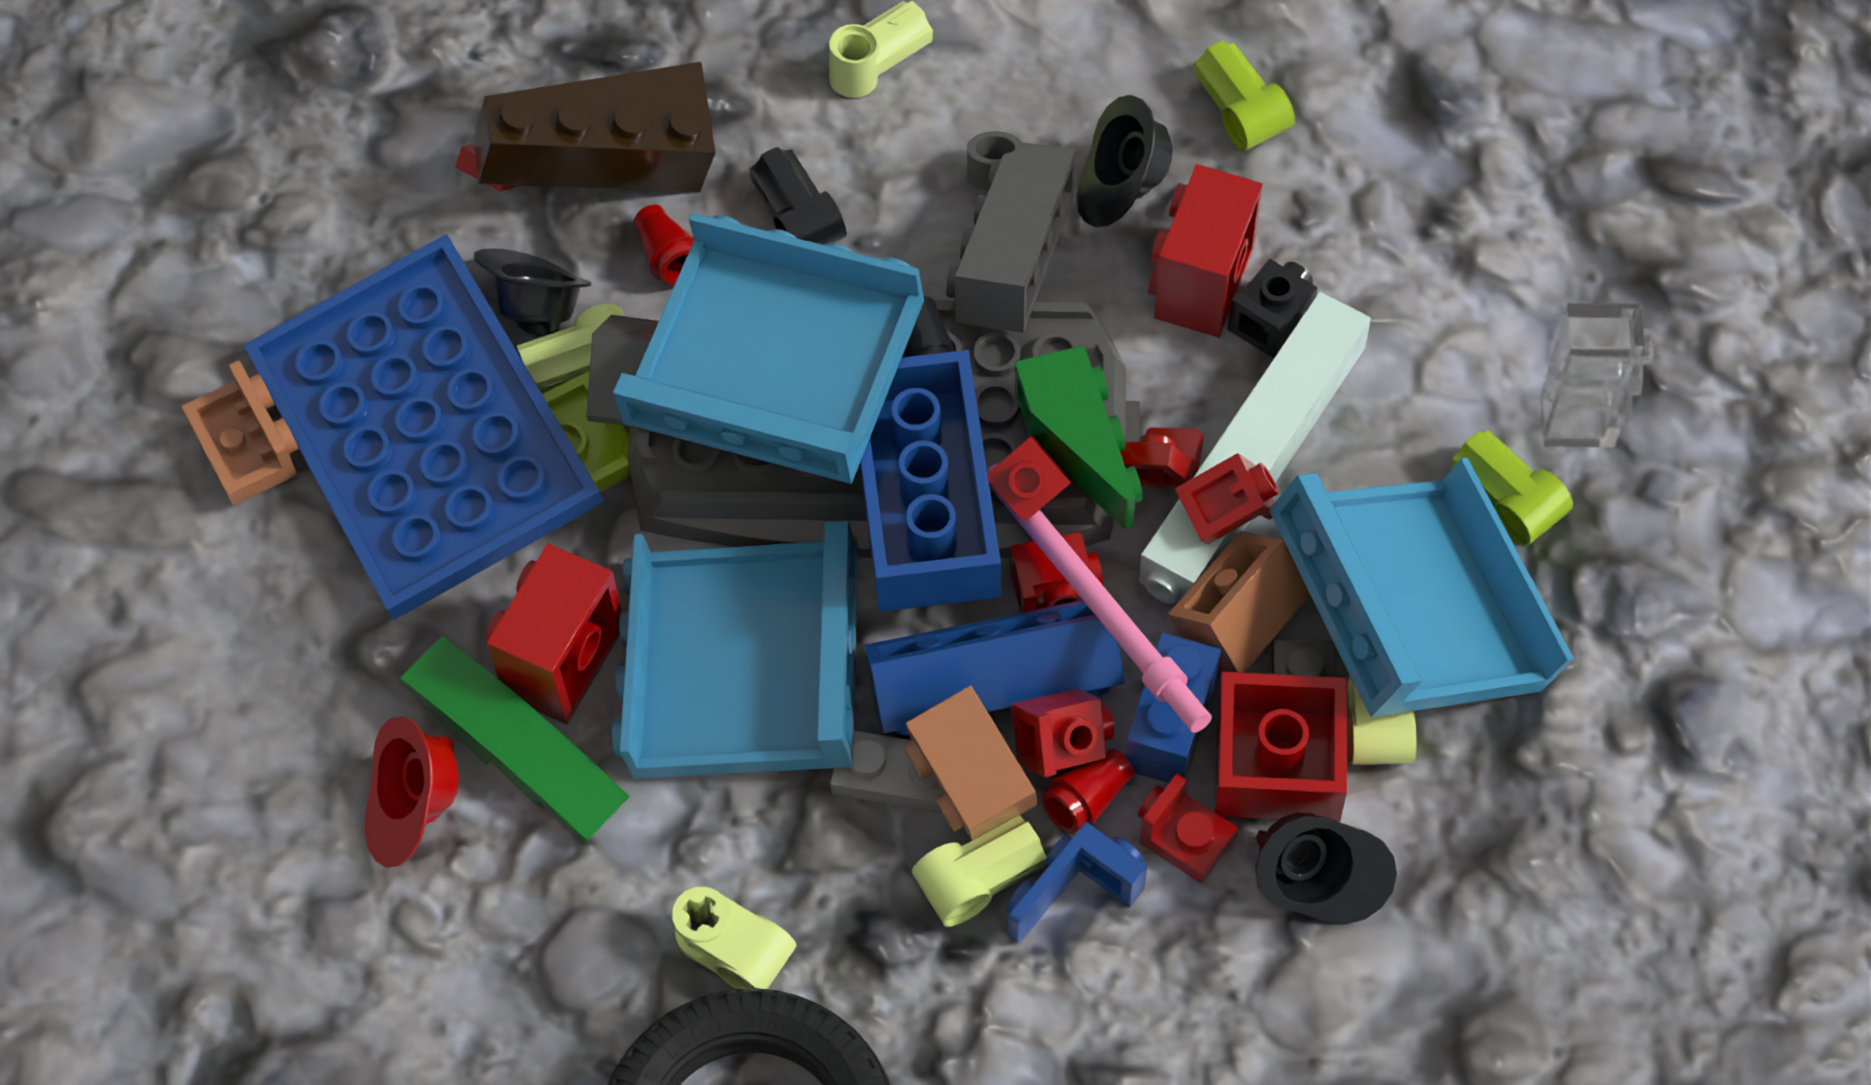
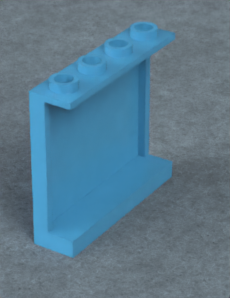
(775, 348)
(1421, 591)
(739, 658)

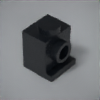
(1271, 305)

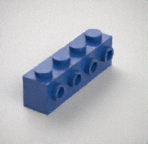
(1000, 657)

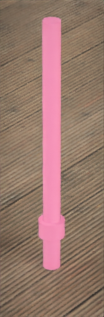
(1160, 673)

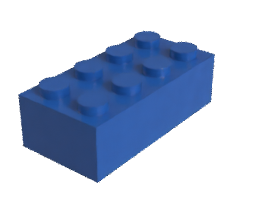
(930, 489)

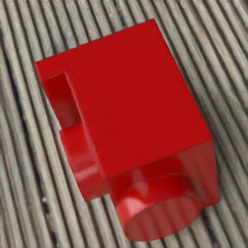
(1039, 582)
(1045, 729)

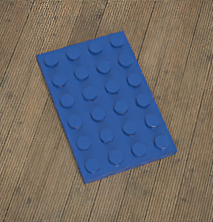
(422, 426)

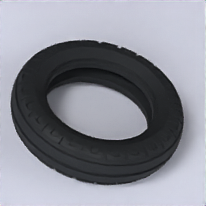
(749, 1023)

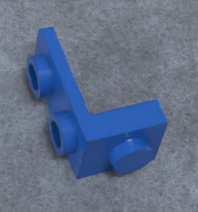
(1108, 862)

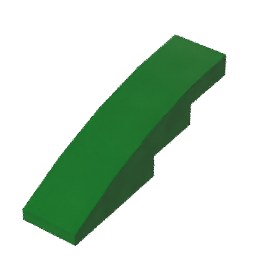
(514, 738)

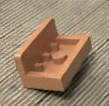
(241, 438)

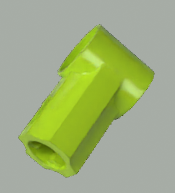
(1247, 105)
(1523, 498)

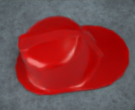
(409, 787)

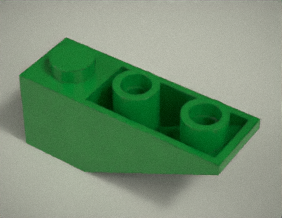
(1067, 415)

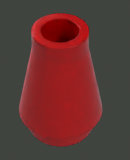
(663, 241)
(1086, 791)

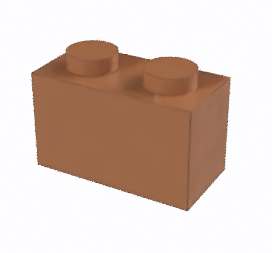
(1242, 600)
(970, 764)

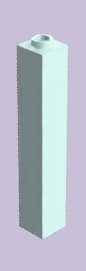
(1264, 431)

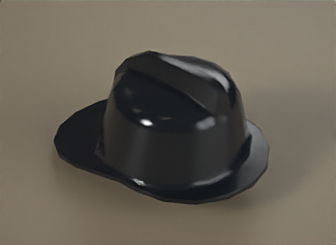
(1124, 163)
(531, 289)
(1324, 868)

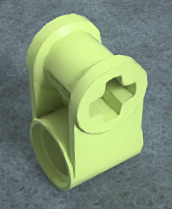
(1379, 738)
(740, 946)

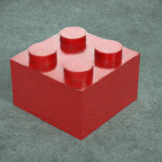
(1205, 249)
(556, 631)
(1281, 746)

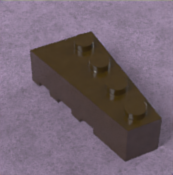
(600, 133)

